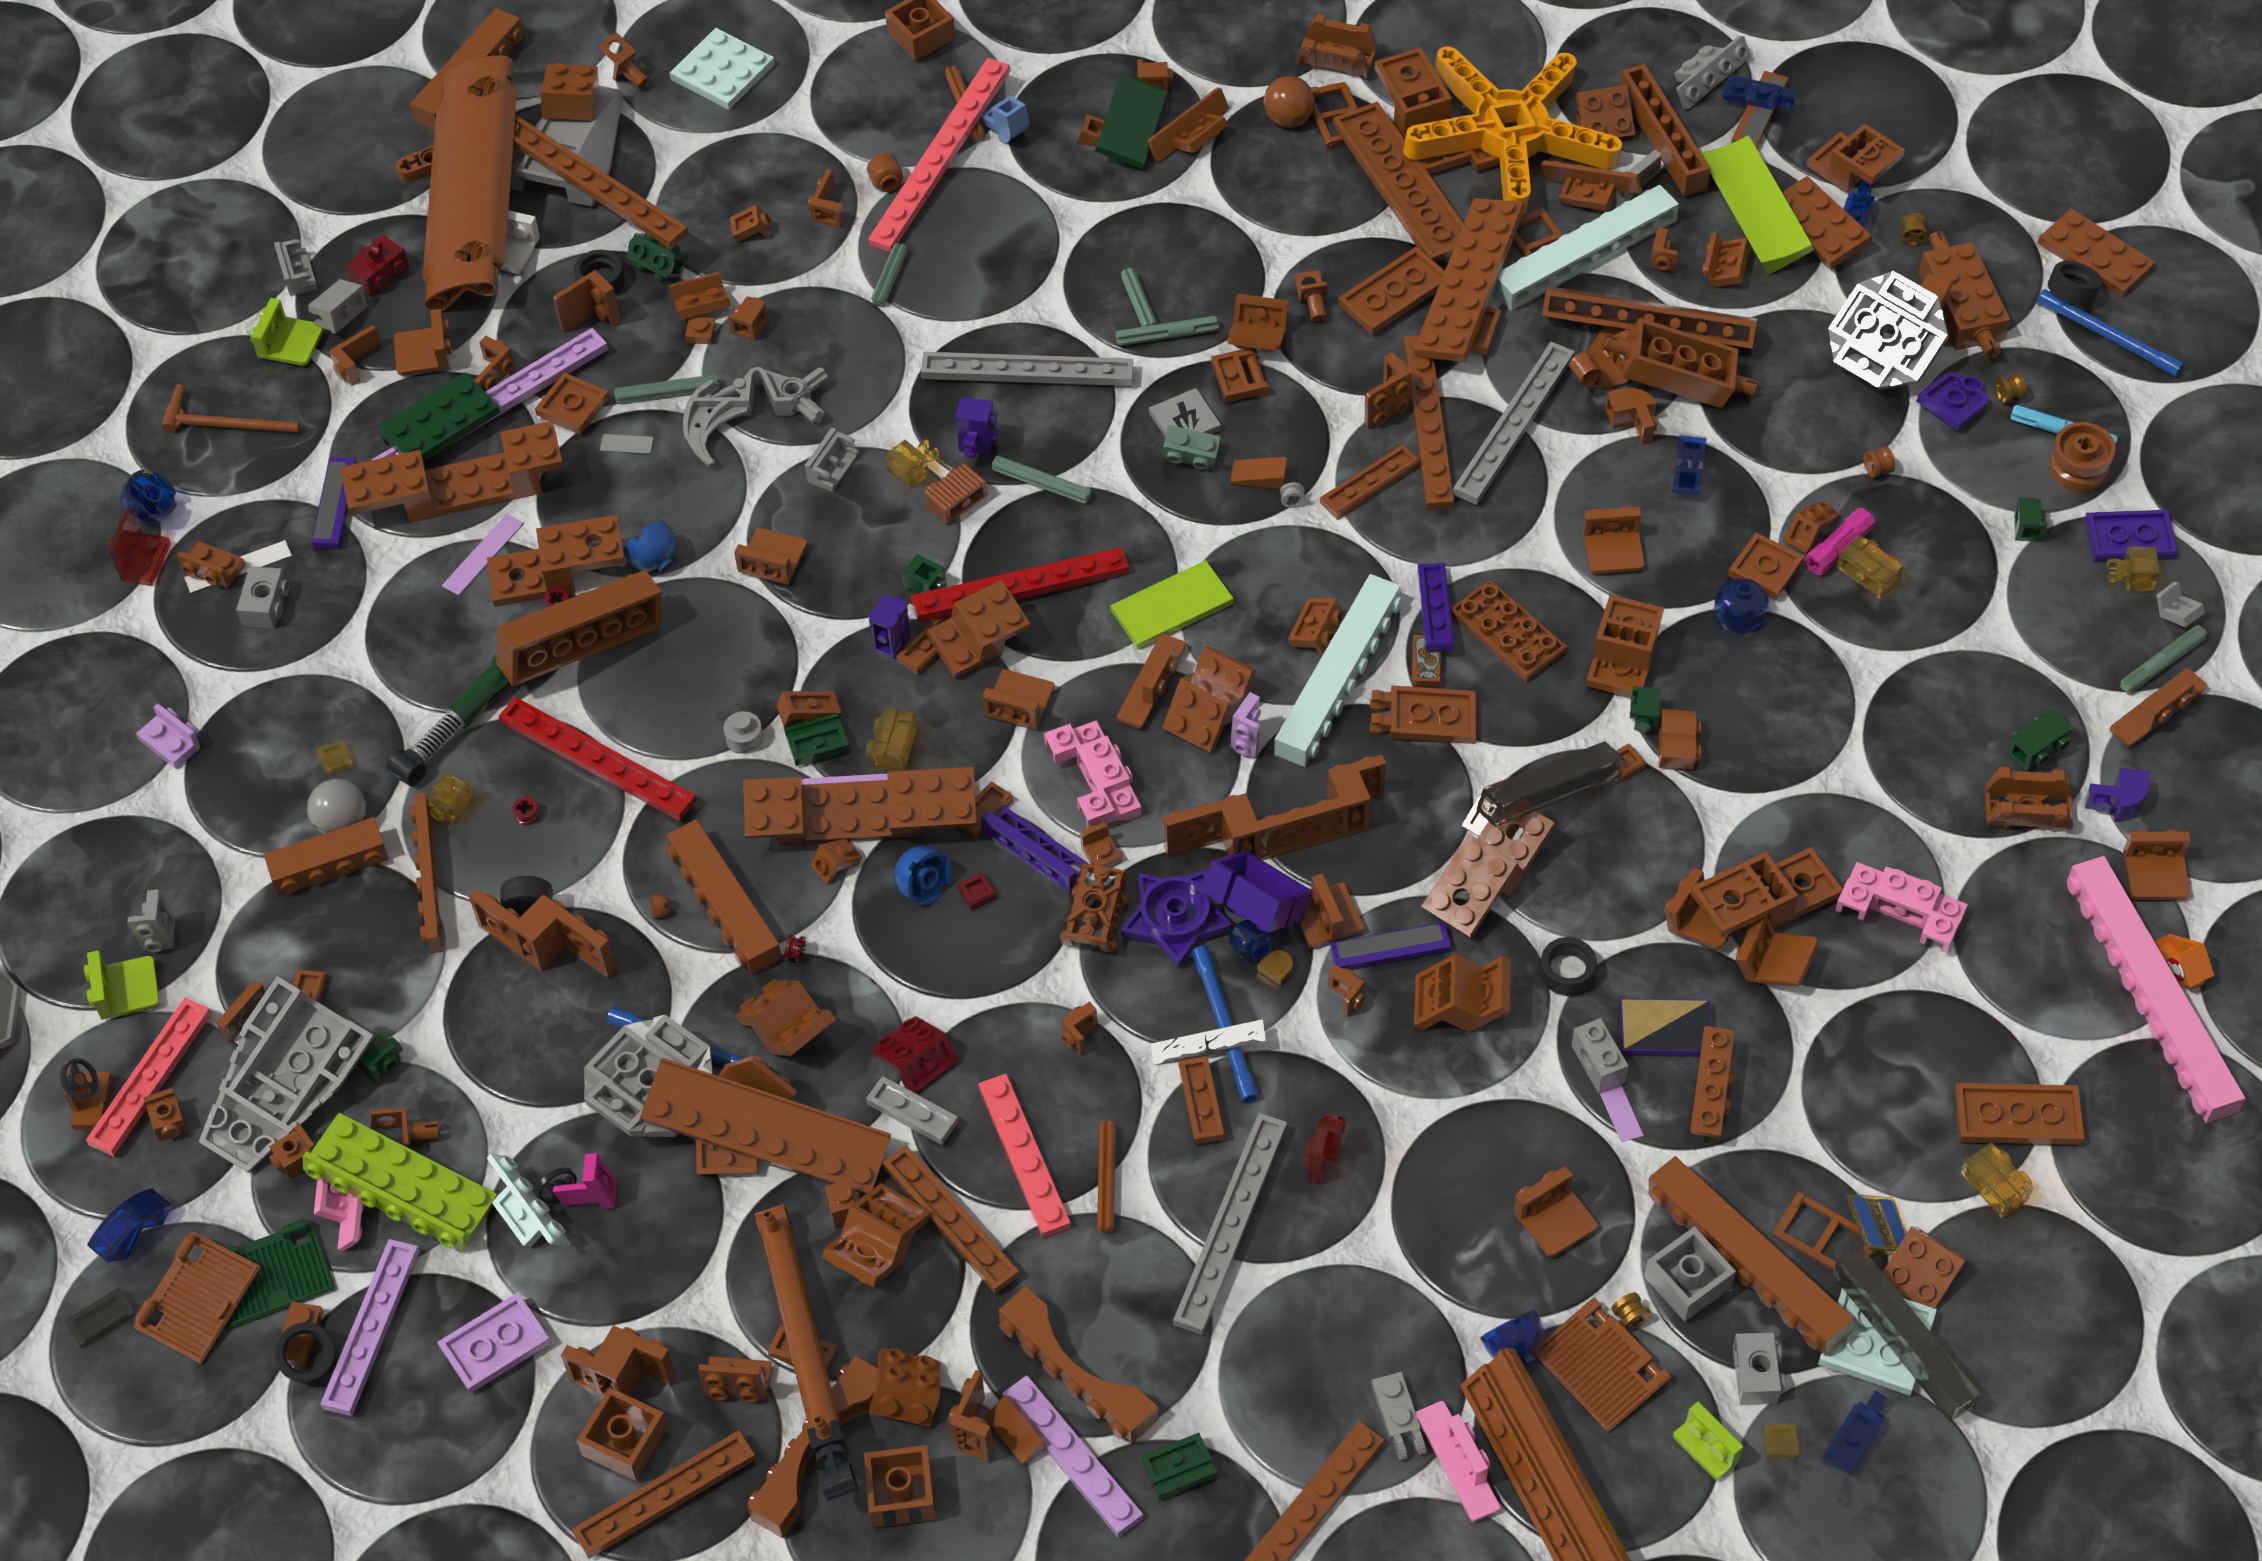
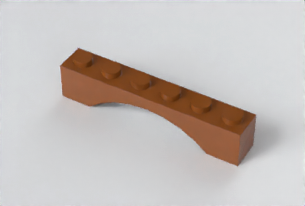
(1121, 1406)
(778, 1500)

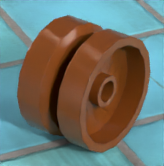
(2082, 457)

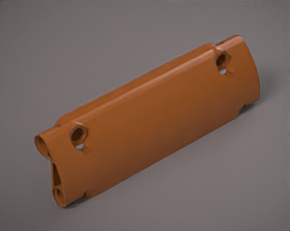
(470, 181)

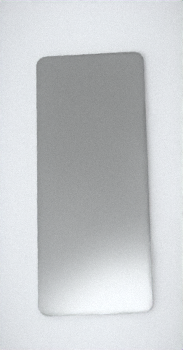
(626, 443)

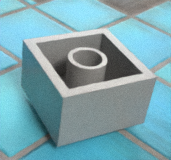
(1689, 1274)

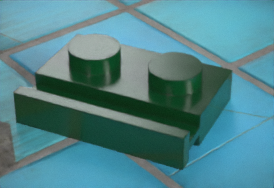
(816, 739)
(1179, 1466)

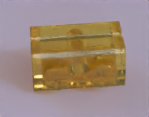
(1870, 566)
(892, 739)
(1997, 1179)

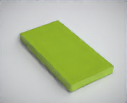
(1172, 604)

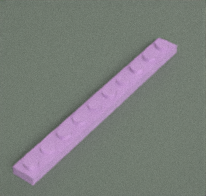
(539, 374)

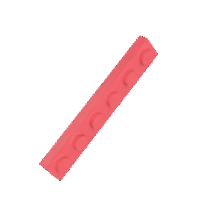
(148, 1076)
(1024, 1156)

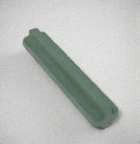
(889, 274)
(1138, 297)

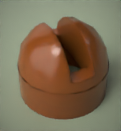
(657, 905)

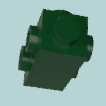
(657, 257)
(2040, 739)

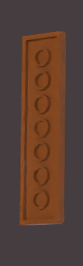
(1401, 180)
(1469, 279)

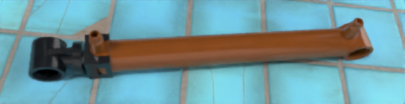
(806, 1353)

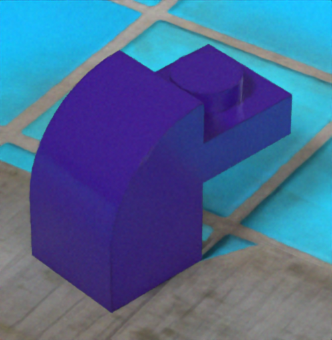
(2124, 798)

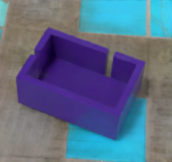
(1257, 891)

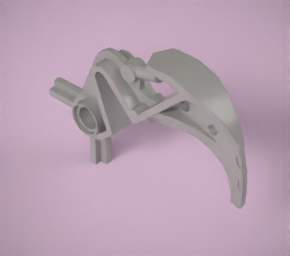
(712, 408)

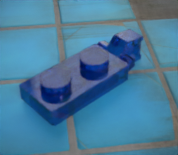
(1758, 93)
(1860, 204)
(1856, 1434)

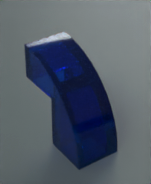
(1689, 464)
(121, 1228)

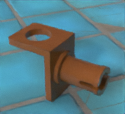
(624, 61)
(1312, 294)
(410, 1131)

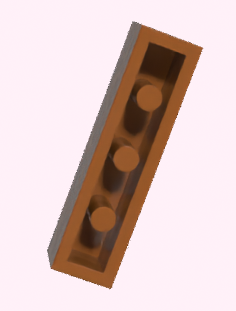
(326, 856)

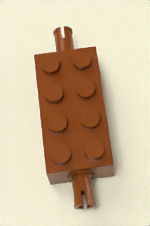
(1973, 307)
(1680, 363)

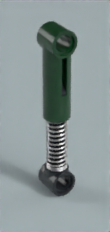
(410, 764)

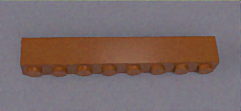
(1625, 312)
(1752, 1256)

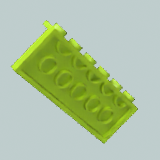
(399, 1182)

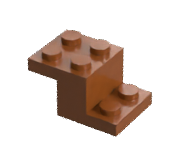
(1857, 157)
(978, 629)
(1624, 645)
(1208, 698)
(1462, 993)
(784, 1017)
(876, 1235)
(619, 1362)

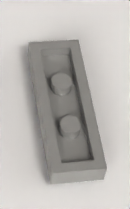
(912, 1110)

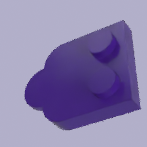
(1954, 399)

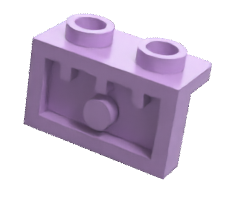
(1245, 727)
(169, 737)

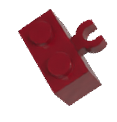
(377, 264)

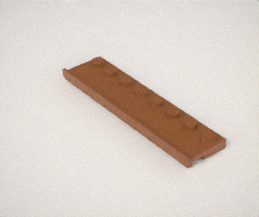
(765, 1126)
(1540, 1462)

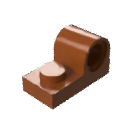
(803, 706)

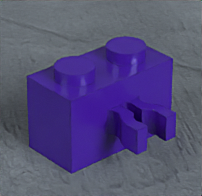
(976, 427)

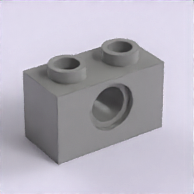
(262, 597)
(1599, 1055)
(1756, 1386)

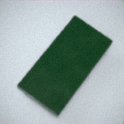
(1131, 121)

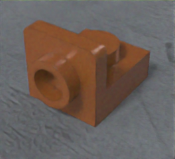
(750, 222)
(1661, 256)
(1099, 846)

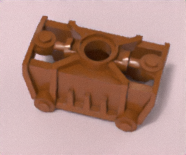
(1338, 46)
(2027, 799)
(1109, 912)

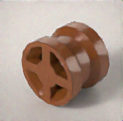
(1879, 462)

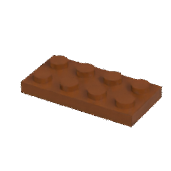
(1826, 223)
(2085, 242)
(1392, 290)
(2019, 1113)

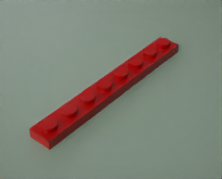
(1026, 582)
(597, 759)

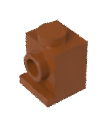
(1155, 74)
(748, 318)
(165, 1114)
(289, 1151)
(839, 1200)

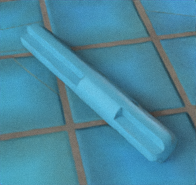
(2041, 420)

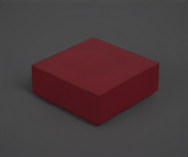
(976, 891)

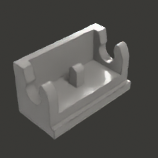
(295, 267)
(338, 305)
(831, 460)

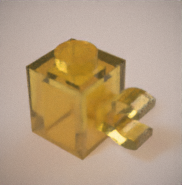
(910, 463)
(2138, 567)
(449, 799)

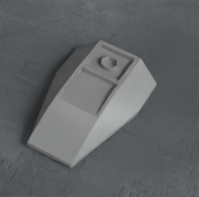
(588, 139)

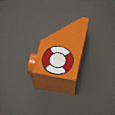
(2186, 959)

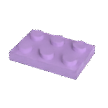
(494, 1342)

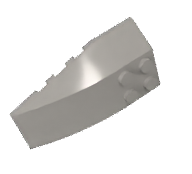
(281, 1072)

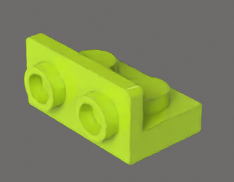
(1708, 1442)

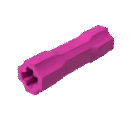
(1826, 553)

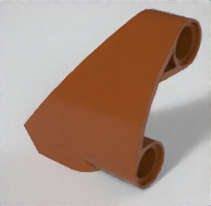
(1600, 367)

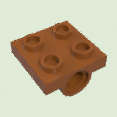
(1606, 111)

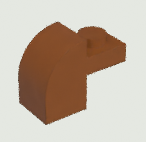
(1632, 407)

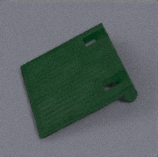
(285, 1274)

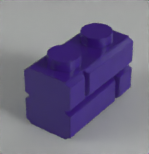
(889, 626)

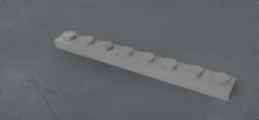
(1027, 368)
(1513, 423)
(1230, 1224)

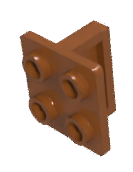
(1329, 914)

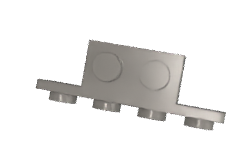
(1709, 69)

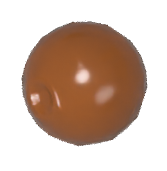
(1289, 102)

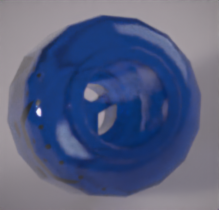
(1249, 941)

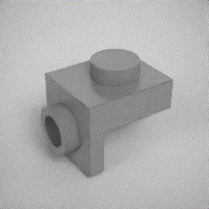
(2177, 607)

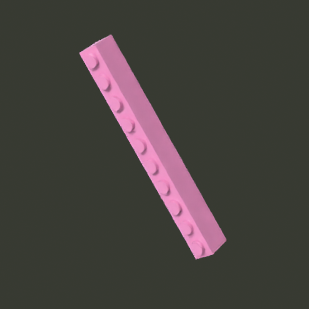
(2155, 990)

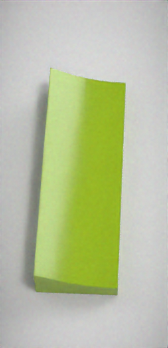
(1758, 204)

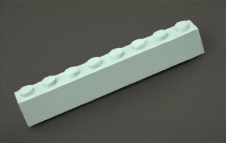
(1585, 247)
(1337, 671)

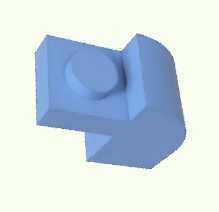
(1007, 119)

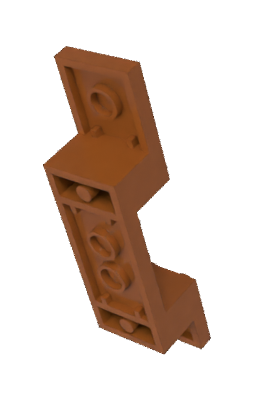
(456, 485)
(859, 809)
(1234, 822)

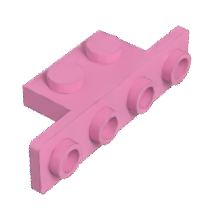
(342, 1209)
(1460, 1459)

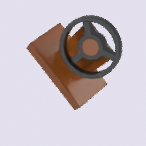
(85, 1093)

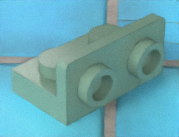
(1190, 447)

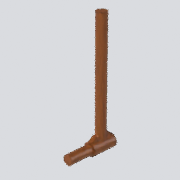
(175, 417)

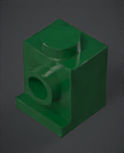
(2029, 520)
(923, 575)
(1645, 708)
(380, 1057)

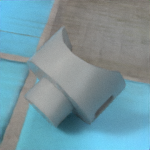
(742, 731)

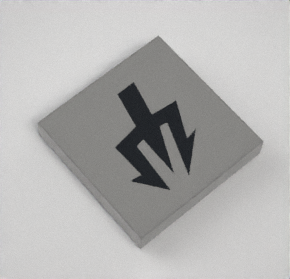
(1187, 412)

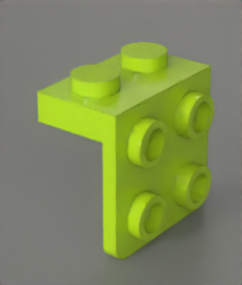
(284, 337)
(121, 986)

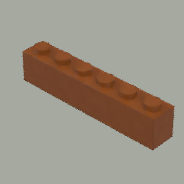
(492, 38)
(1665, 131)
(723, 897)

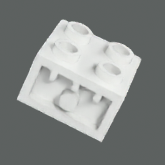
(520, 241)

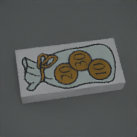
(1646, 169)

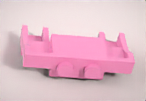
(1102, 769)
(1904, 899)

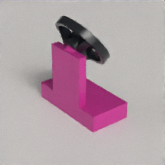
(597, 1185)

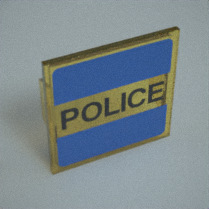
(1878, 1223)

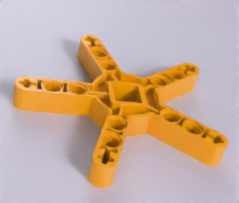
(1498, 107)

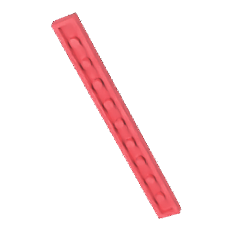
(939, 155)

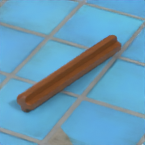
(958, 88)
(1106, 1176)

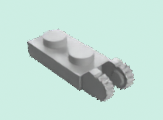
(1398, 1413)

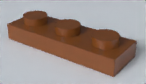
(1201, 1100)

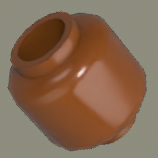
(885, 172)

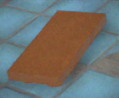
(1508, 630)

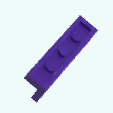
(1031, 852)

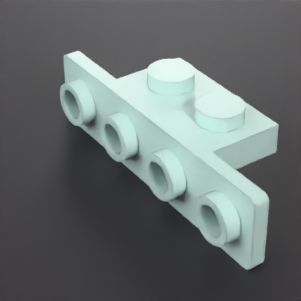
(522, 1209)

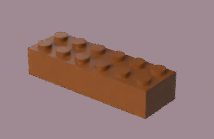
(578, 627)

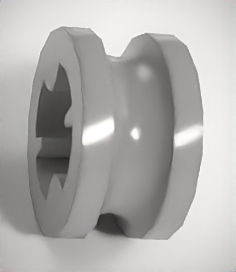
(1292, 495)

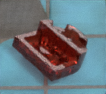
(1324, 1146)

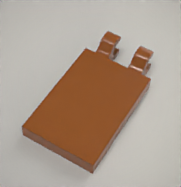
(1425, 714)

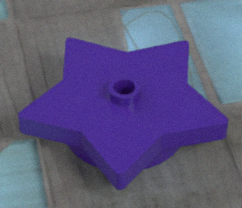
(1175, 915)

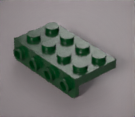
(439, 418)

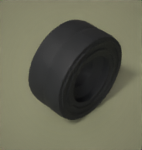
(523, 891)

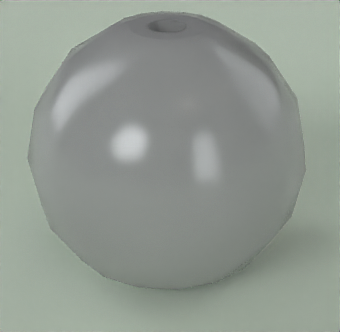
(335, 805)

